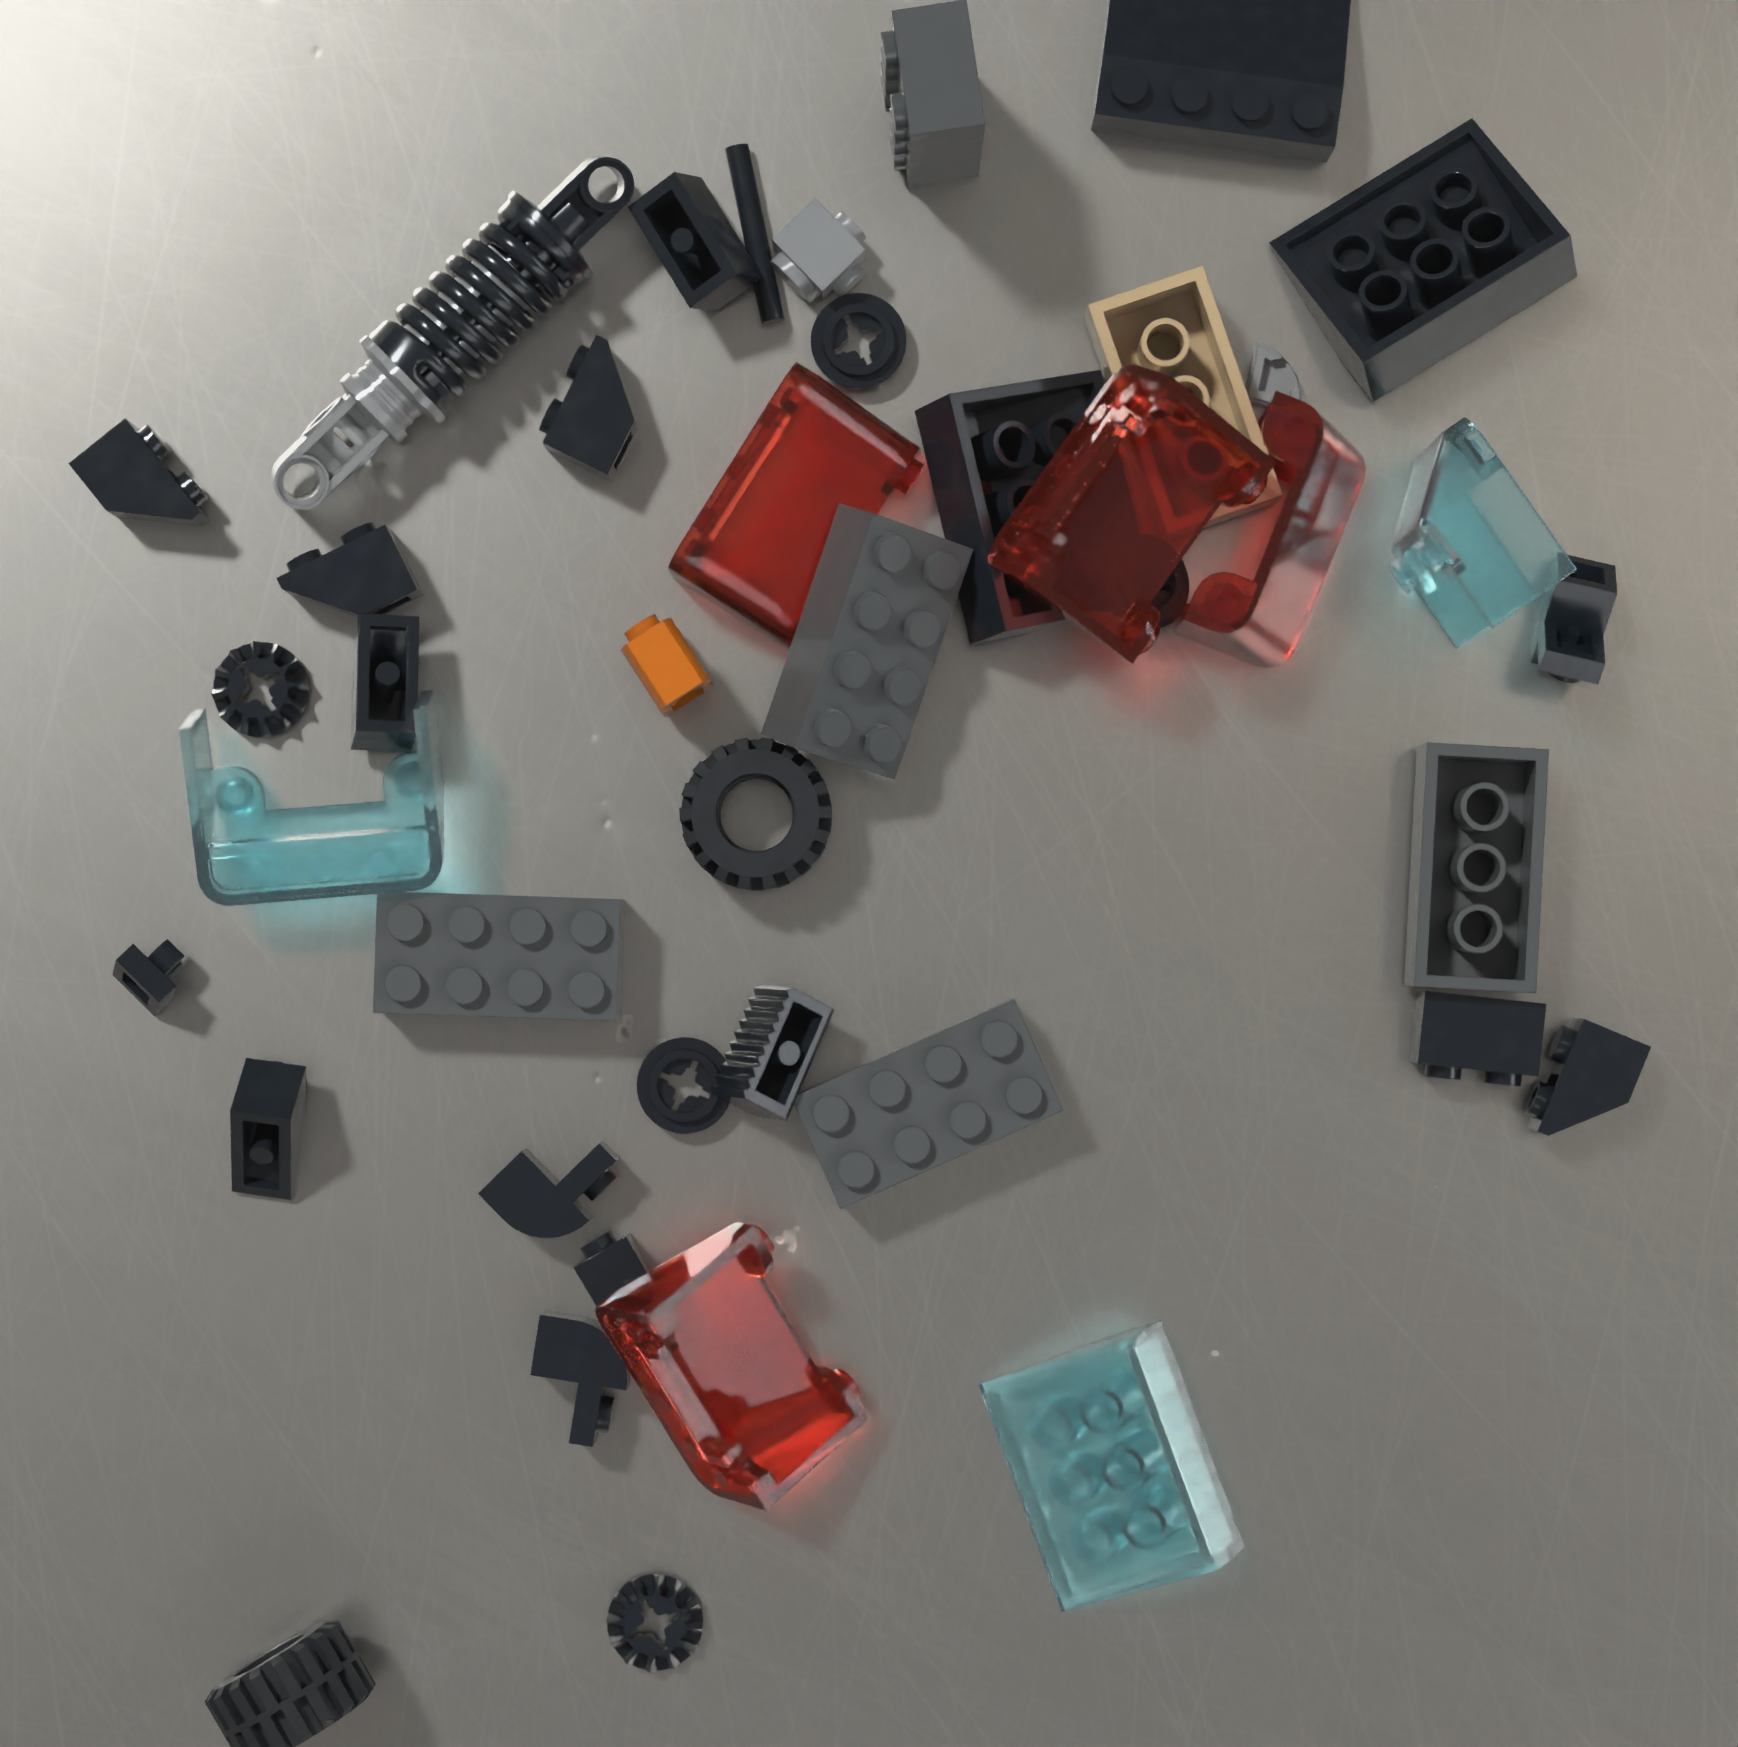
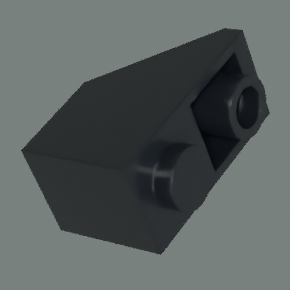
(595, 417)
(134, 481)
(358, 577)
(1590, 1076)

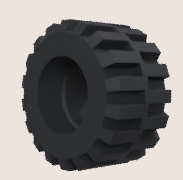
(747, 761)
(292, 1690)

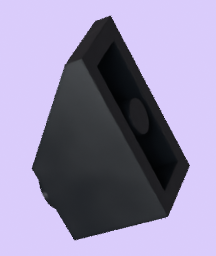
(385, 683)
(267, 1128)

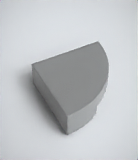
(1269, 374)

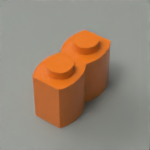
(665, 664)

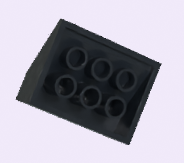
(1225, 73)
(1425, 258)
(982, 461)

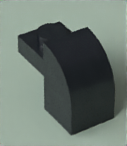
(1573, 621)
(539, 1204)
(580, 1352)

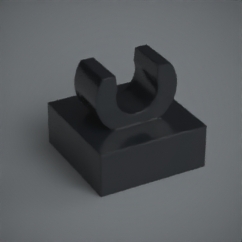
(149, 976)

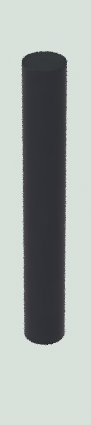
(754, 232)

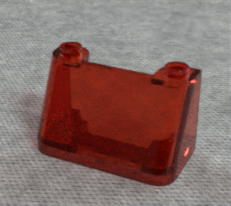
(777, 500)
(1126, 506)
(1267, 616)
(730, 1368)

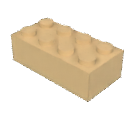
(1180, 333)

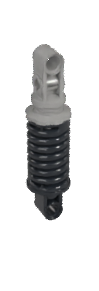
(455, 323)

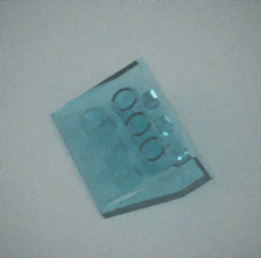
(1112, 1468)

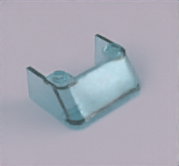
(1471, 537)
(315, 850)

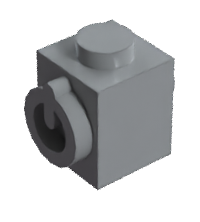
(819, 253)

